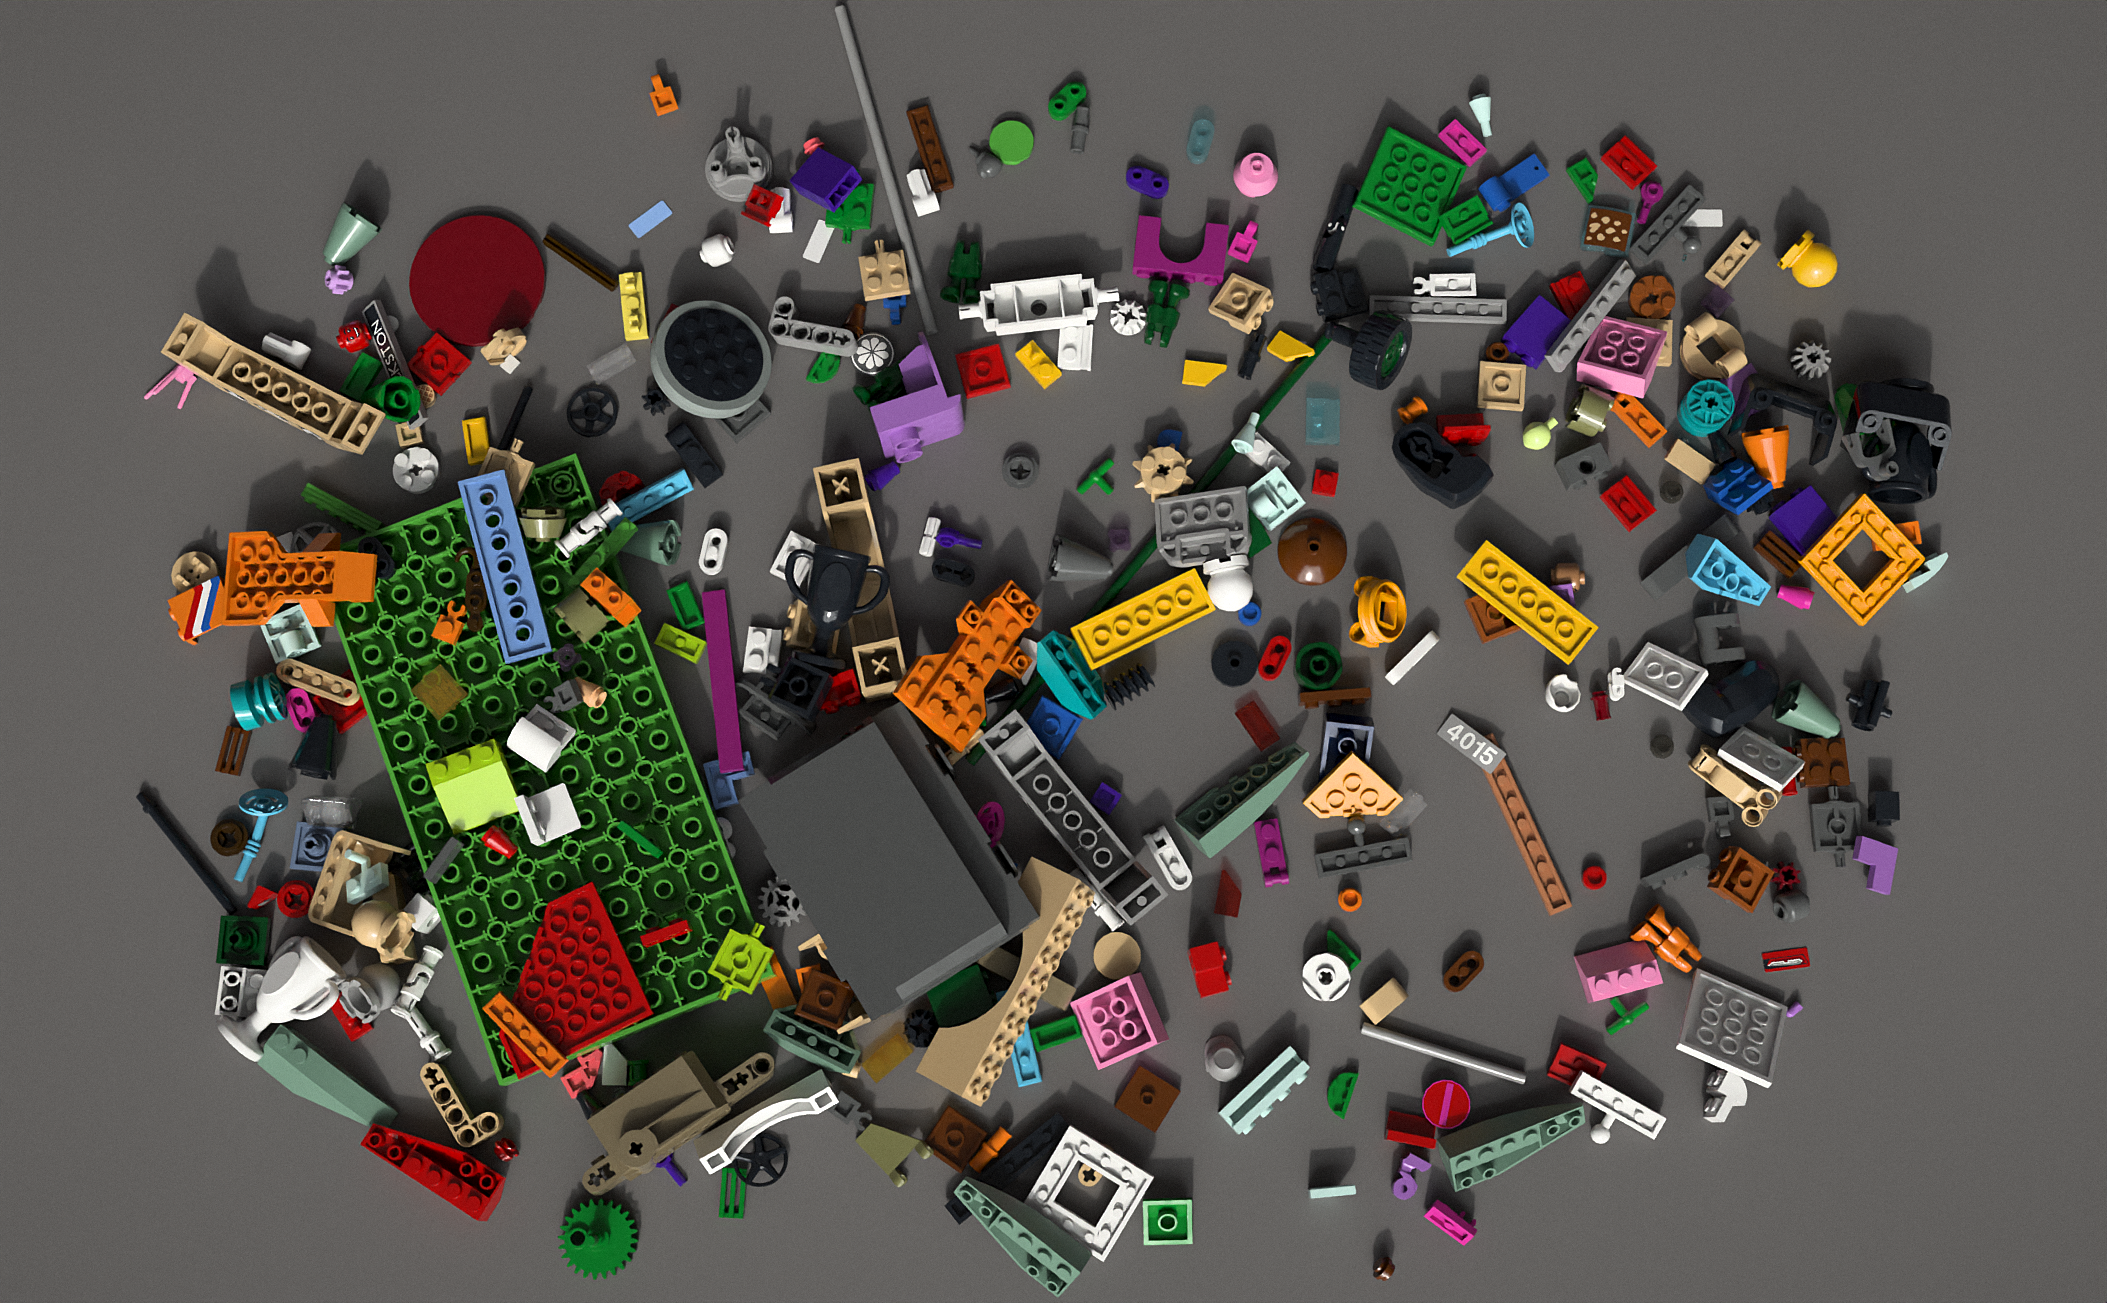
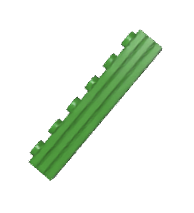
(341, 509)
(604, 552)

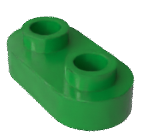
(1067, 100)

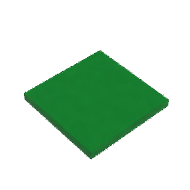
(1409, 186)

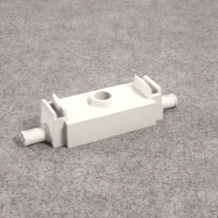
(1059, 294)

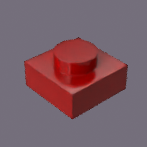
(1325, 483)

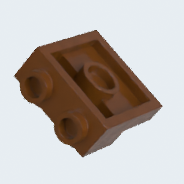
(1824, 762)

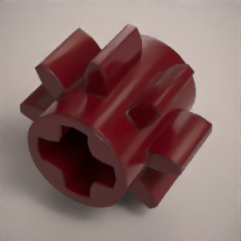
(1791, 873)

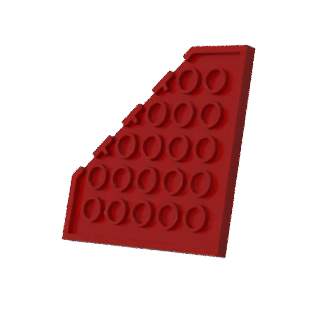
(576, 979)

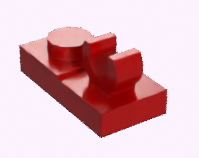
(353, 1026)

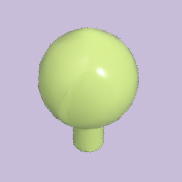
(1538, 434)

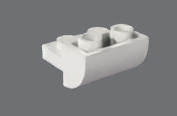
(540, 737)
(238, 991)
(1727, 1091)

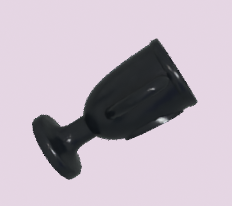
(1913, 455)
(832, 596)

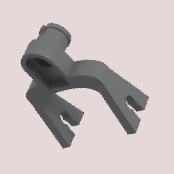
(1879, 464)

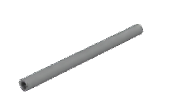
(1443, 1053)

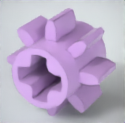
(339, 279)

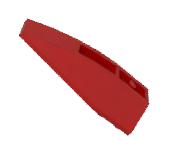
(441, 1169)

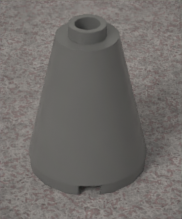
(1077, 562)

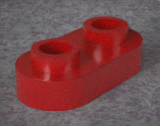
(1274, 659)

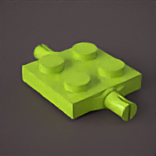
(741, 961)

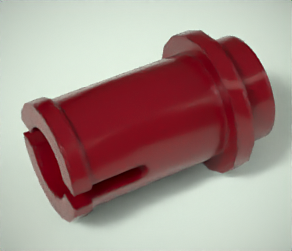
(1601, 705)

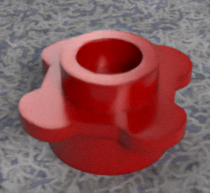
(505, 1149)

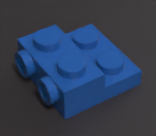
(1736, 486)

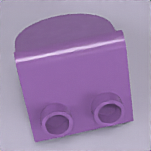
(922, 414)

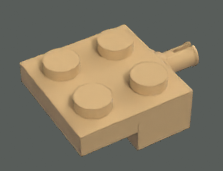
(884, 273)

